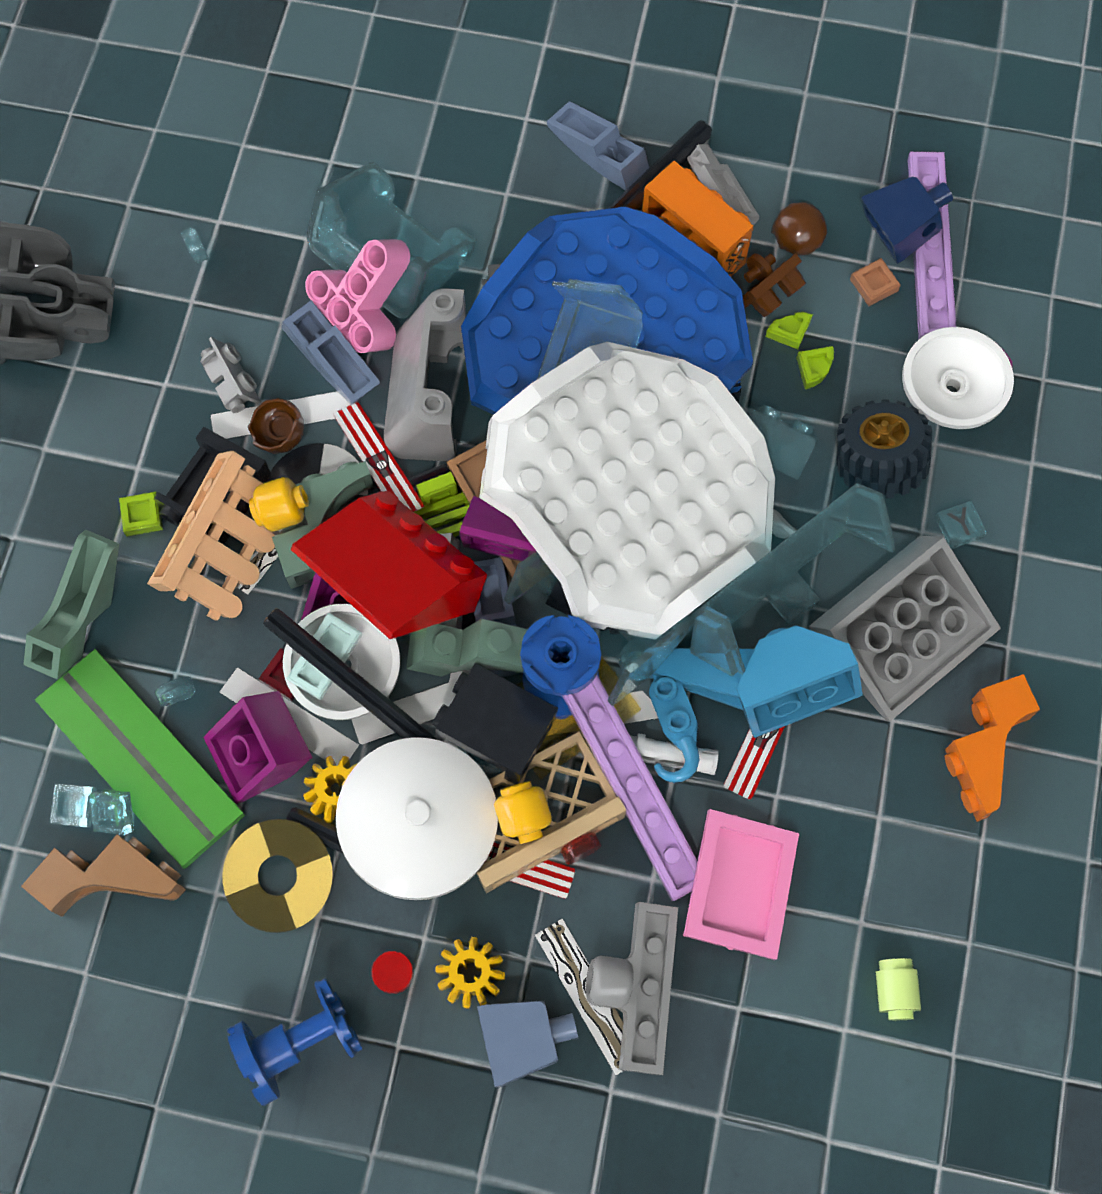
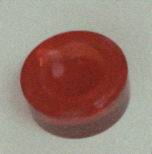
(580, 848)

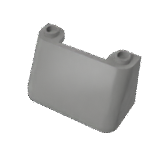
(418, 417)

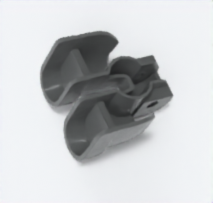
(41, 264)

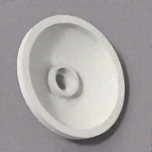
(959, 360)
(373, 658)

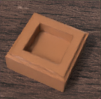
(875, 282)

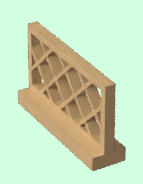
(590, 819)

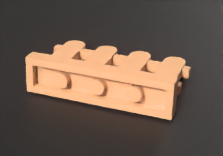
(192, 541)

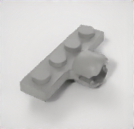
(640, 987)

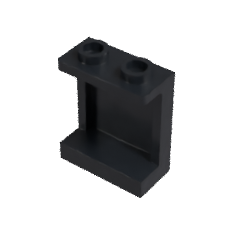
(181, 494)
(495, 721)

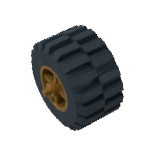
(884, 447)

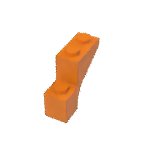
(980, 756)

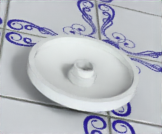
(416, 818)

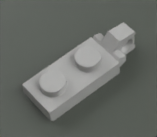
(721, 179)

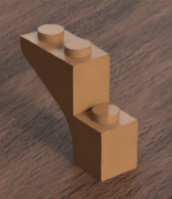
(118, 868)

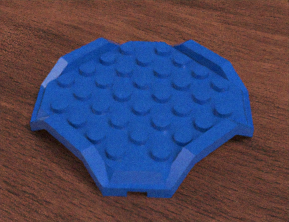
(684, 294)

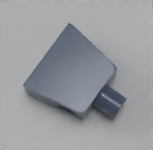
(522, 1038)

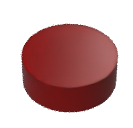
(392, 972)

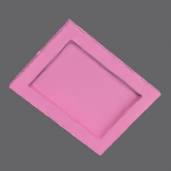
(741, 884)

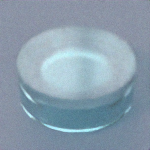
(194, 245)
(175, 691)

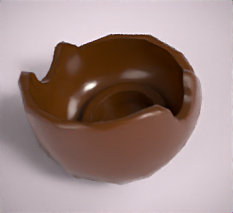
(800, 228)
(276, 426)

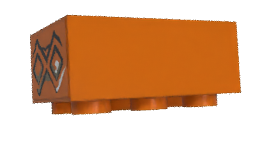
(699, 215)

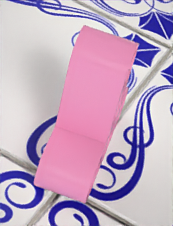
(355, 297)

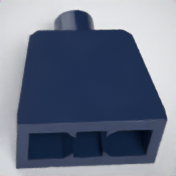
(906, 214)

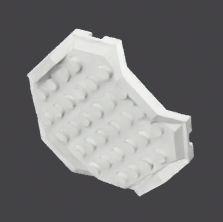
(633, 484)

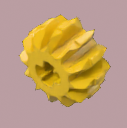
(320, 786)
(458, 980)

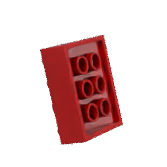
(392, 565)

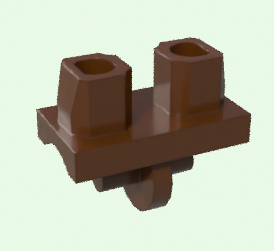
(785, 275)

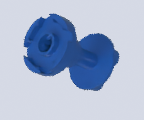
(559, 659)
(279, 1048)

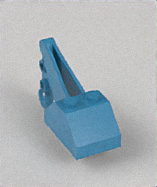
(784, 681)

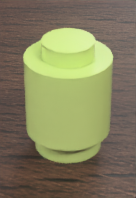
(898, 989)

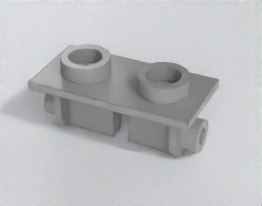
(223, 362)

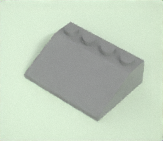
(910, 623)

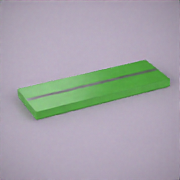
(140, 757)

